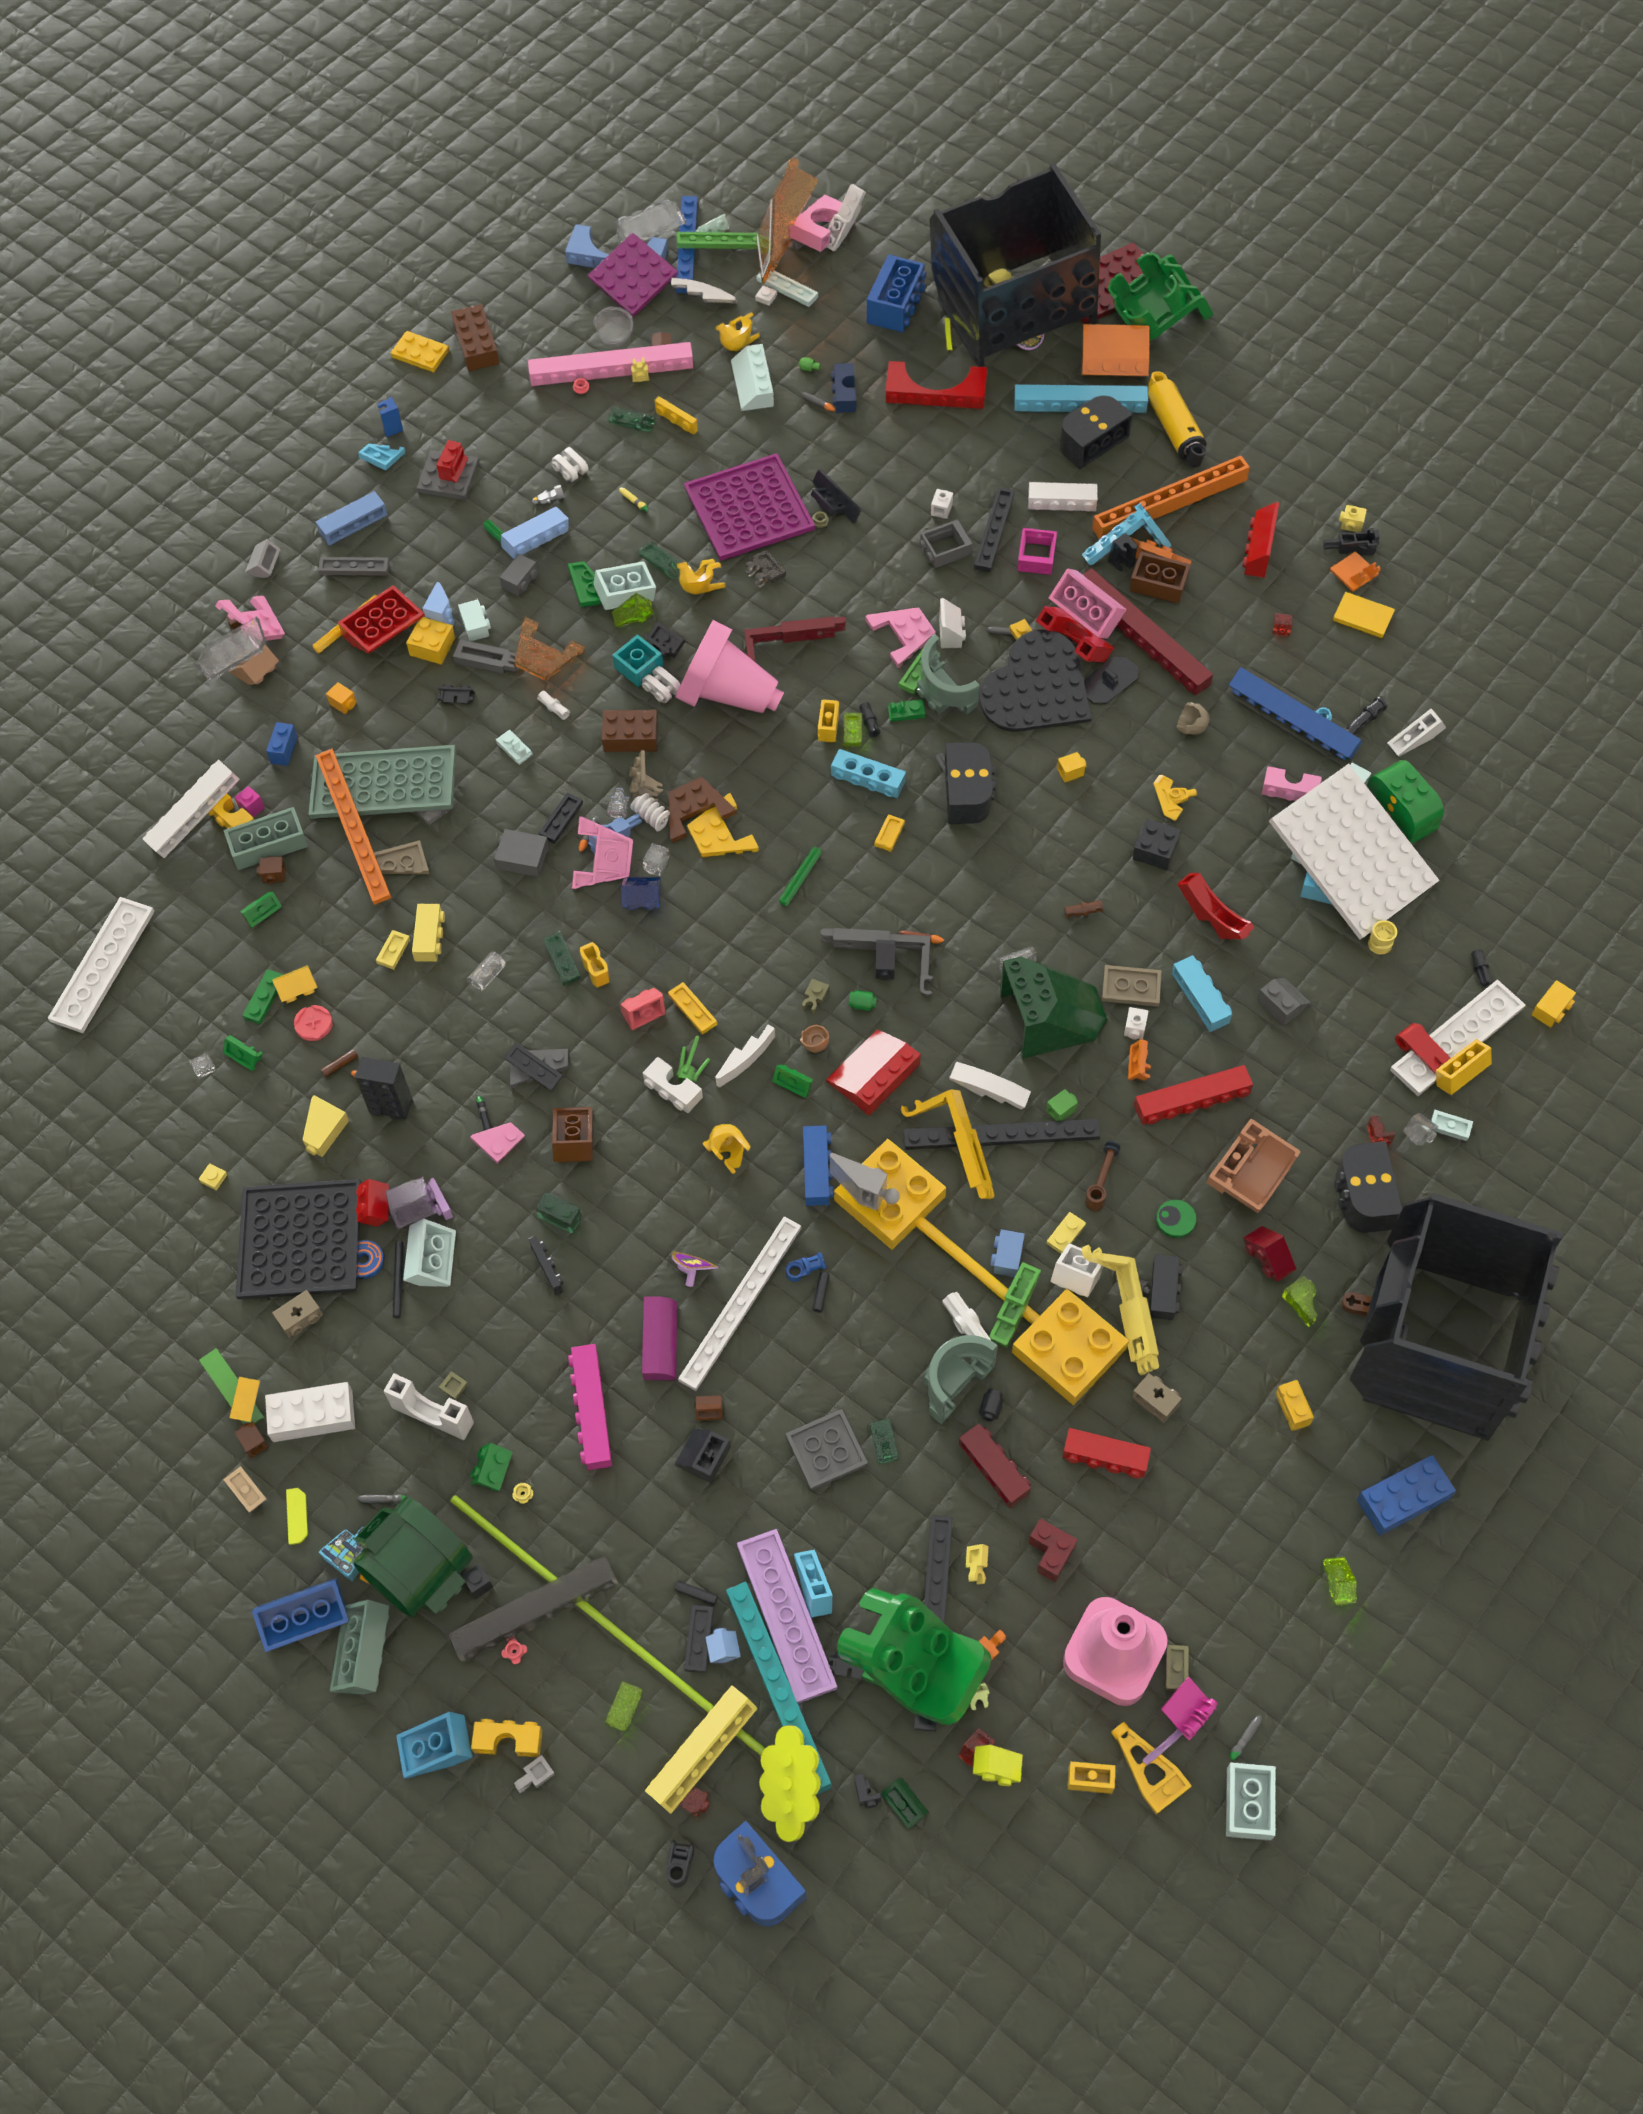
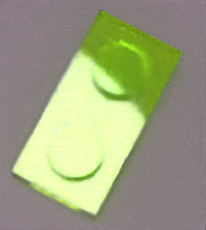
(852, 729)
(624, 1706)

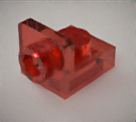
(1282, 624)
(1376, 1131)
(978, 1738)
(696, 1801)

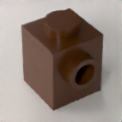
(272, 869)

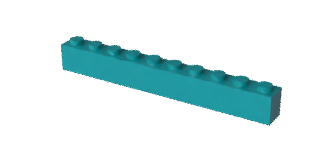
(771, 1668)

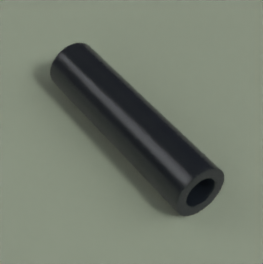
(820, 1292)
(696, 1593)

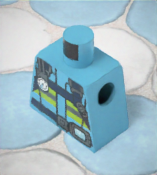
(341, 1552)

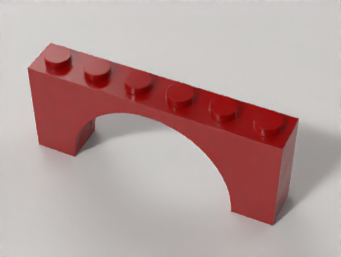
(905, 391)

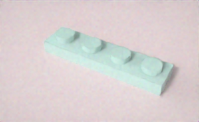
(790, 288)

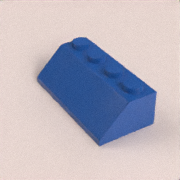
(300, 1614)

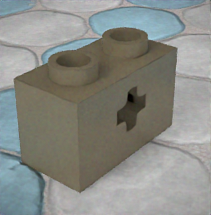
(303, 1305)
(1162, 1406)

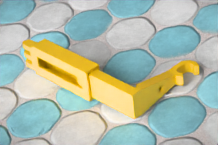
(965, 1137)

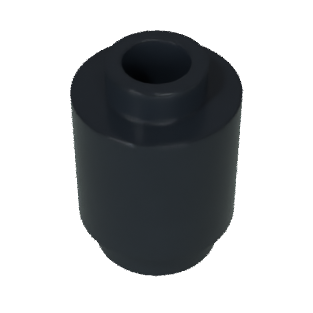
(991, 1405)

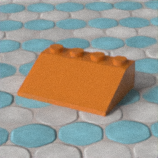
(1115, 350)

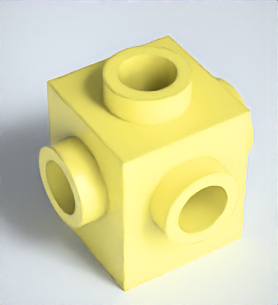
(1352, 518)

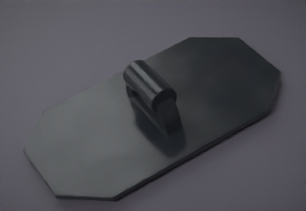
(1110, 679)

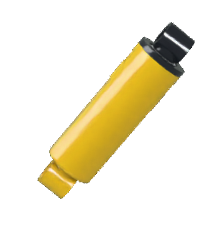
(1176, 419)

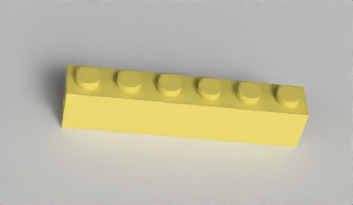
(701, 1749)

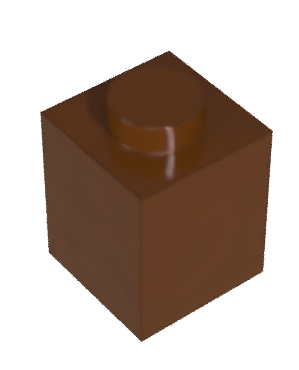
(251, 1439)

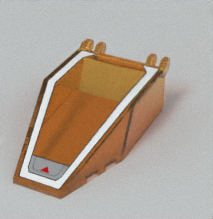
(781, 213)

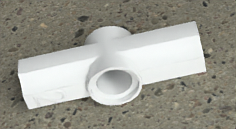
(963, 1317)

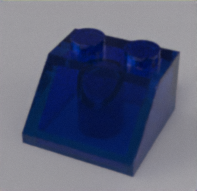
(641, 892)

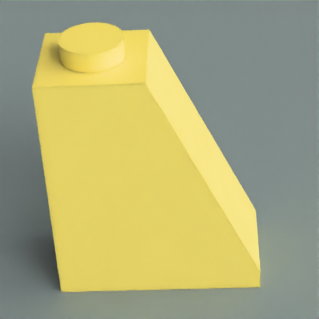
(322, 1126)

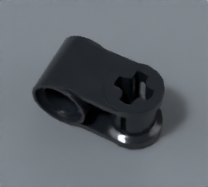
(679, 1859)

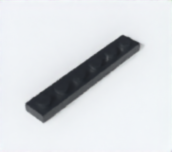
(994, 529)

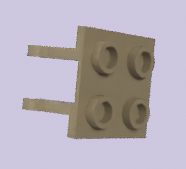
(640, 781)

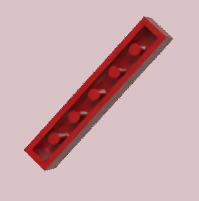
(1193, 1095)

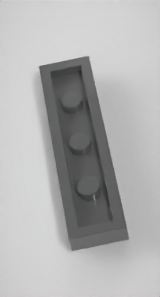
(353, 566)

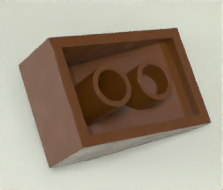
(572, 1134)

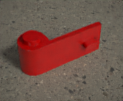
(1422, 1045)

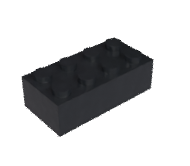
(384, 1088)

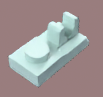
(514, 747)

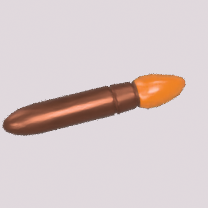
(934, 938)

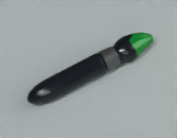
(483, 1113)

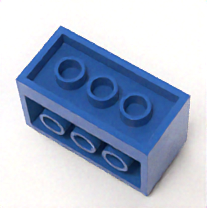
(896, 293)

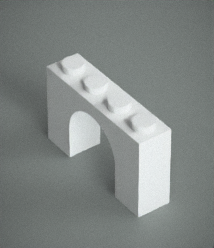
(451, 1418)

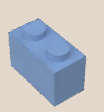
(1008, 1253)

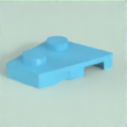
(381, 455)

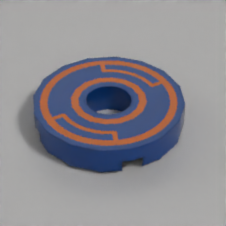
(375, 1260)

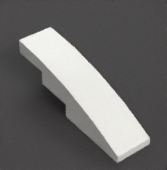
(709, 293)
(741, 1060)
(989, 1084)

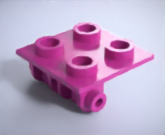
(1189, 1708)

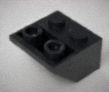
(703, 1454)

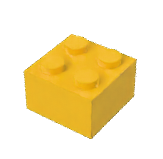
(431, 640)

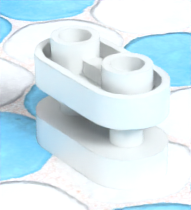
(569, 464)
(661, 684)

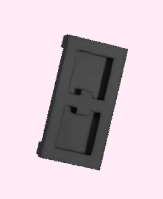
(1123, 551)

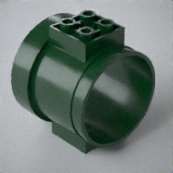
(411, 1558)

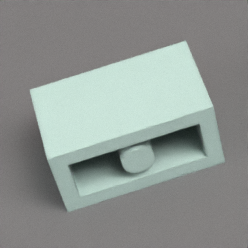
(474, 621)

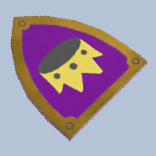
(690, 1264)

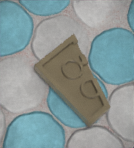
(403, 859)

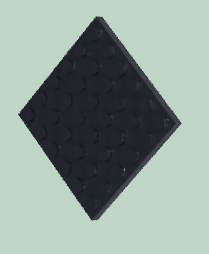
(298, 1239)

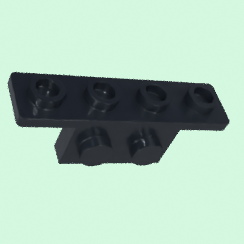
(833, 498)

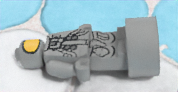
(550, 495)

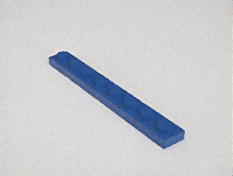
(686, 255)

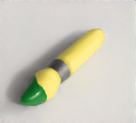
(641, 505)

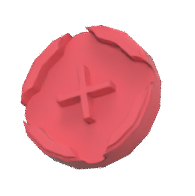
(313, 1023)

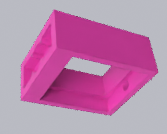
(1037, 564)

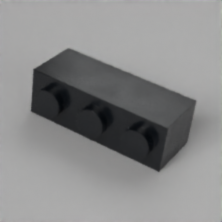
(1165, 1287)

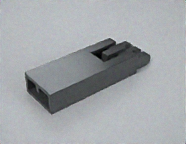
(481, 656)

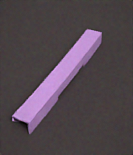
(1166, 1744)

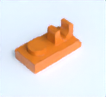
(1137, 1061)

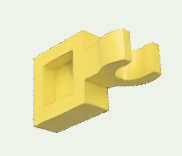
(976, 1560)

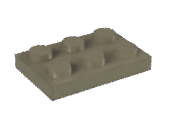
(1131, 985)

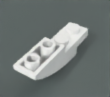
(846, 216)

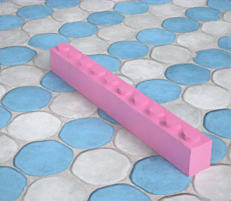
(609, 363)

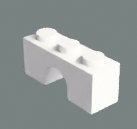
(683, 1096)

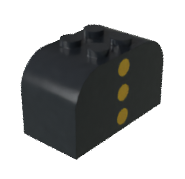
(1094, 430)
(968, 782)
(1368, 1188)

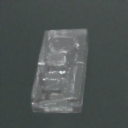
(618, 804)

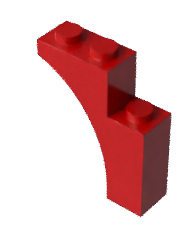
(1210, 908)

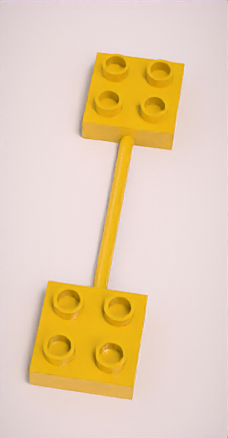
(1063, 1346)

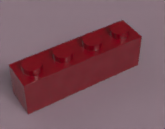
(994, 1465)

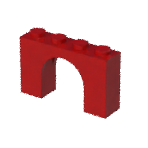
(1089, 645)

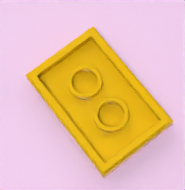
(1363, 615)

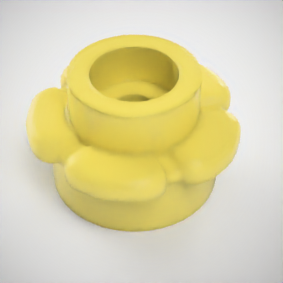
(522, 1487)

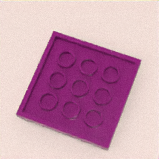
(632, 274)

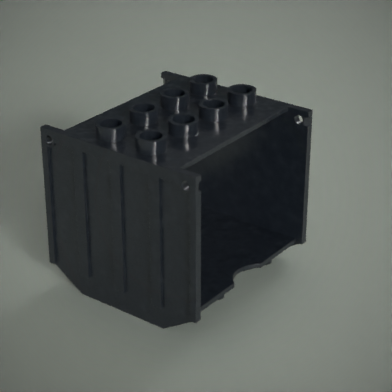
(1005, 232)
(1476, 1250)

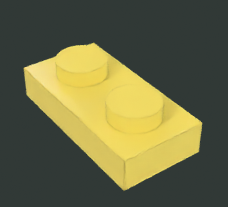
(393, 949)
(1066, 1232)

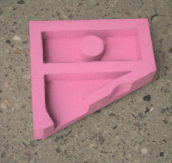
(498, 1140)

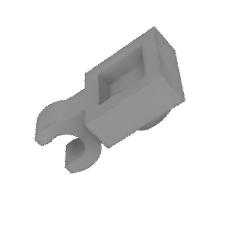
(536, 1773)

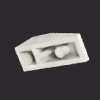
(1417, 733)

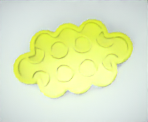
(790, 1783)

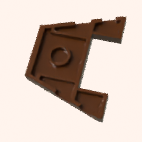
(692, 800)

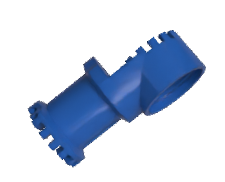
(805, 1266)

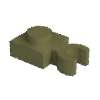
(815, 993)

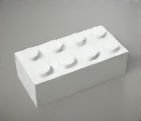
(310, 1412)

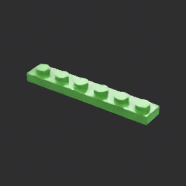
(716, 240)

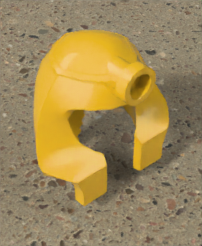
(737, 339)
(698, 581)
(727, 1139)

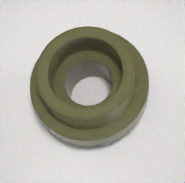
(820, 519)

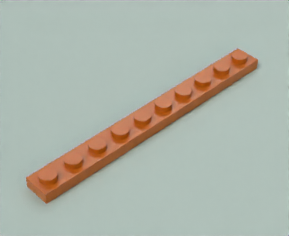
(353, 826)

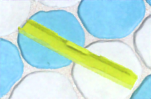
(948, 334)

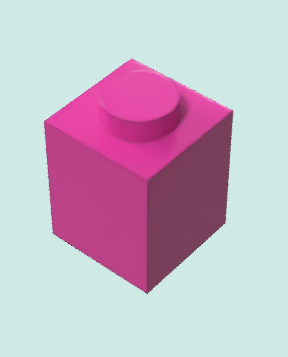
(249, 801)

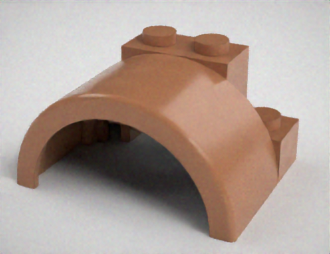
(1255, 1174)

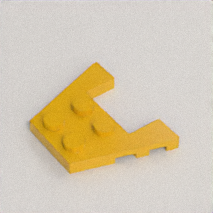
(713, 836)

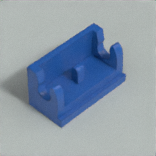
(390, 417)

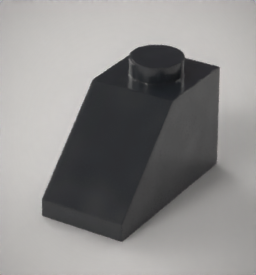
(885, 959)

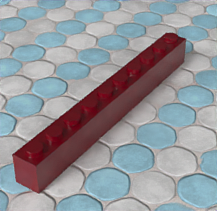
(1156, 642)

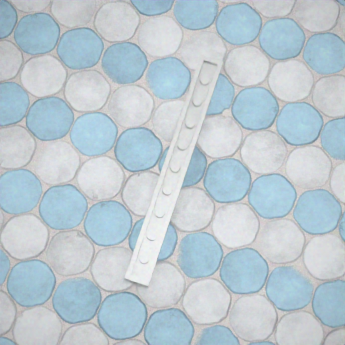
(739, 1304)

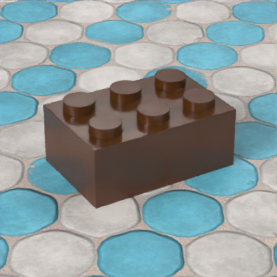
(1159, 577)
(629, 730)

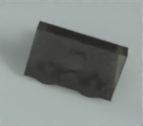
(752, 1878)

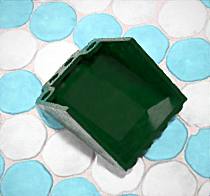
(1053, 1004)

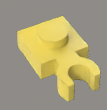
(639, 371)

